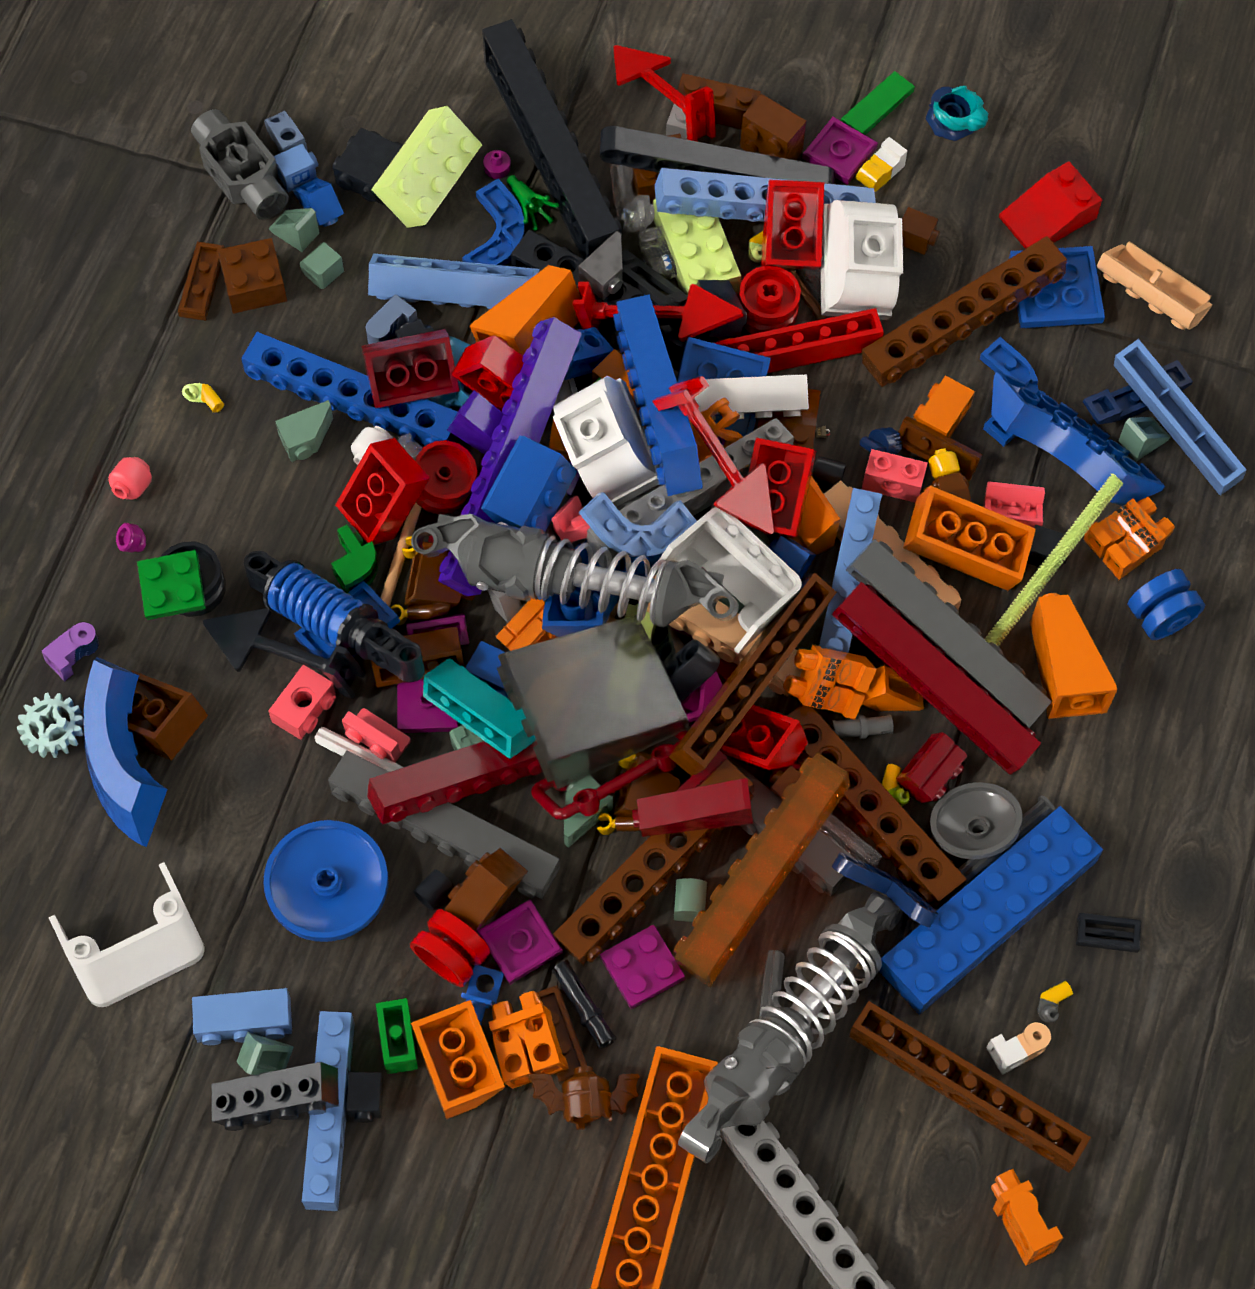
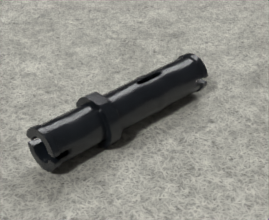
(590, 1015)

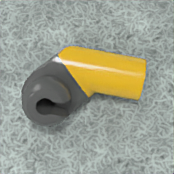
(1050, 1000)

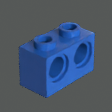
(589, 353)

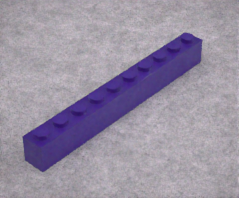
(523, 415)

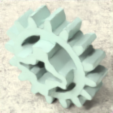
(43, 715)

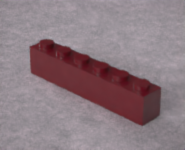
(447, 779)

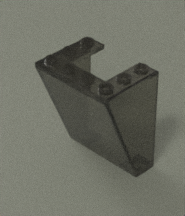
(592, 698)

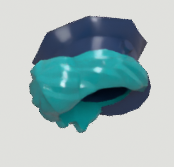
(956, 112)

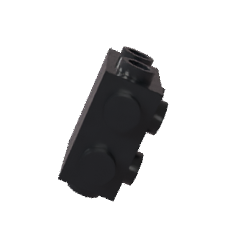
(364, 163)

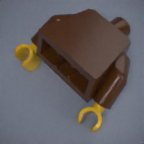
(424, 593)
(649, 785)

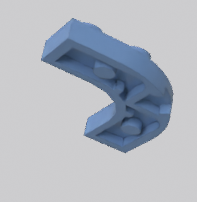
(635, 539)

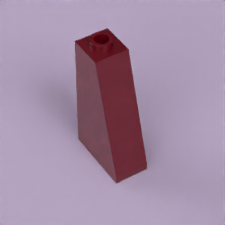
(695, 809)

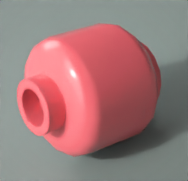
(130, 478)

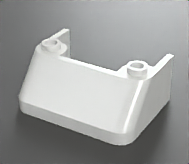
(748, 566)
(138, 959)

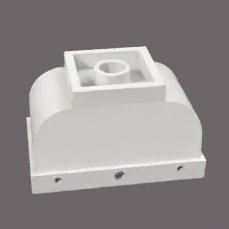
(860, 258)
(606, 440)

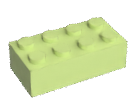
(427, 167)
(698, 249)

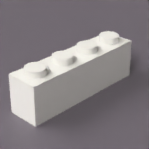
(758, 395)

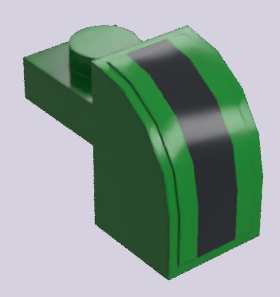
(358, 564)

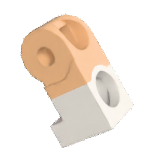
(1020, 1048)

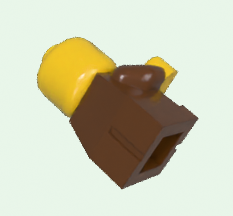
(946, 473)

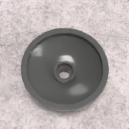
(972, 810)

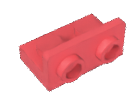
(569, 523)

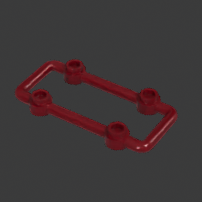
(588, 800)

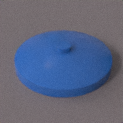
(326, 880)

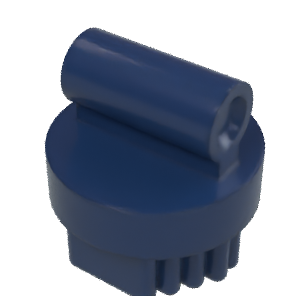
(883, 440)

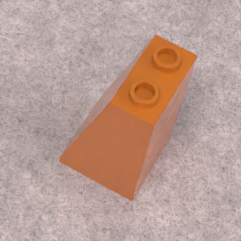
(538, 299)
(1069, 660)

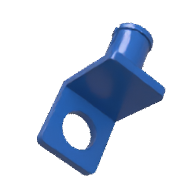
(483, 1000)

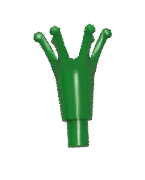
(530, 201)

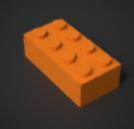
(969, 538)

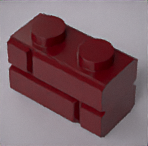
(932, 768)

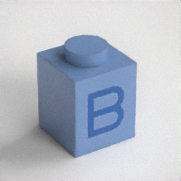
(296, 166)

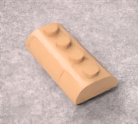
(1156, 284)

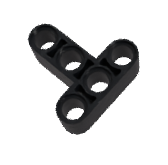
(684, 661)

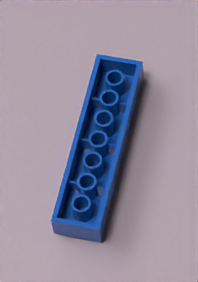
(651, 377)
(990, 909)

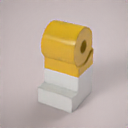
(882, 165)

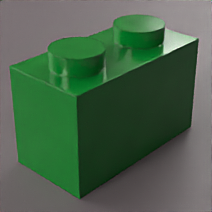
(396, 1036)

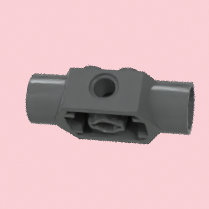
(239, 163)

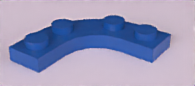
(508, 221)
(1007, 360)

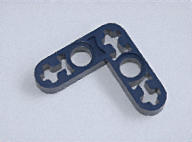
(887, 884)

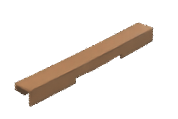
(807, 297)

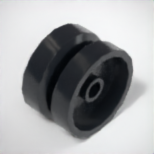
(211, 574)

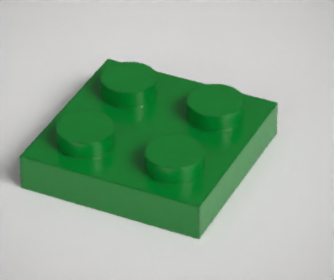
(171, 585)

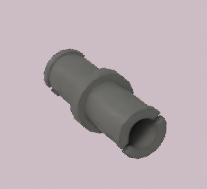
(863, 726)

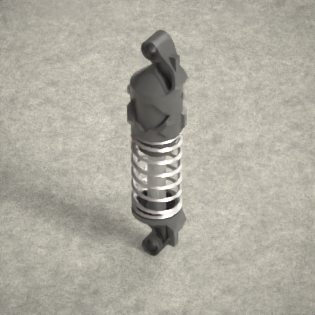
(536, 566)
(779, 1044)

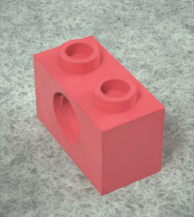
(894, 475)
(304, 686)

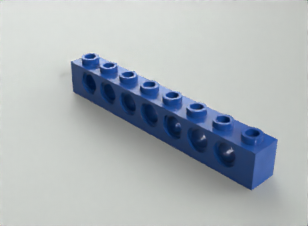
(343, 380)

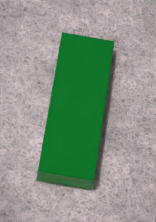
(878, 103)

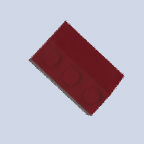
(410, 368)

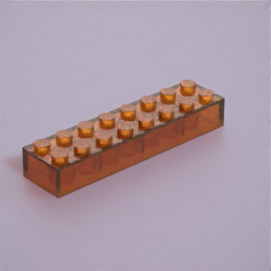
(762, 869)

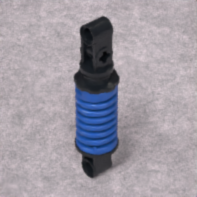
(332, 614)

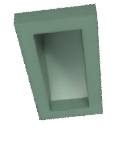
(296, 227)
(1142, 436)
(263, 1055)

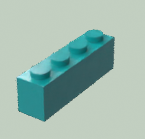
(477, 707)

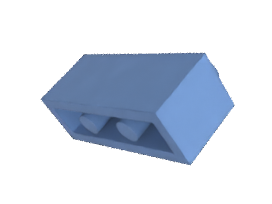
(235, 1014)

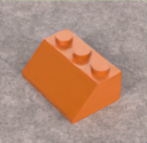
(818, 521)
(458, 1058)

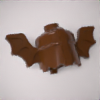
(585, 1095)

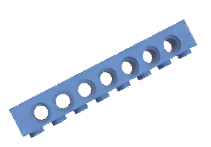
(731, 195)

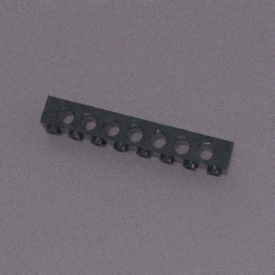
(537, 246)

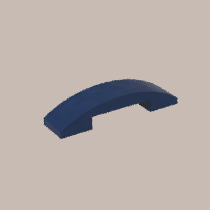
(1124, 402)

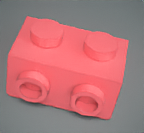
(1016, 502)
(375, 733)

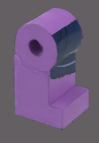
(70, 647)

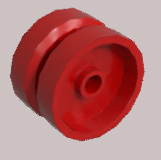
(769, 299)
(450, 474)
(450, 948)

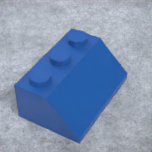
(529, 486)

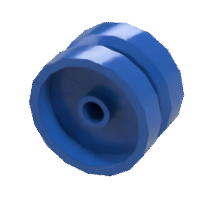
(1166, 604)

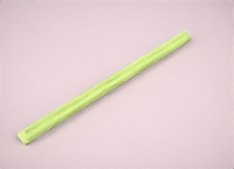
(1058, 554)

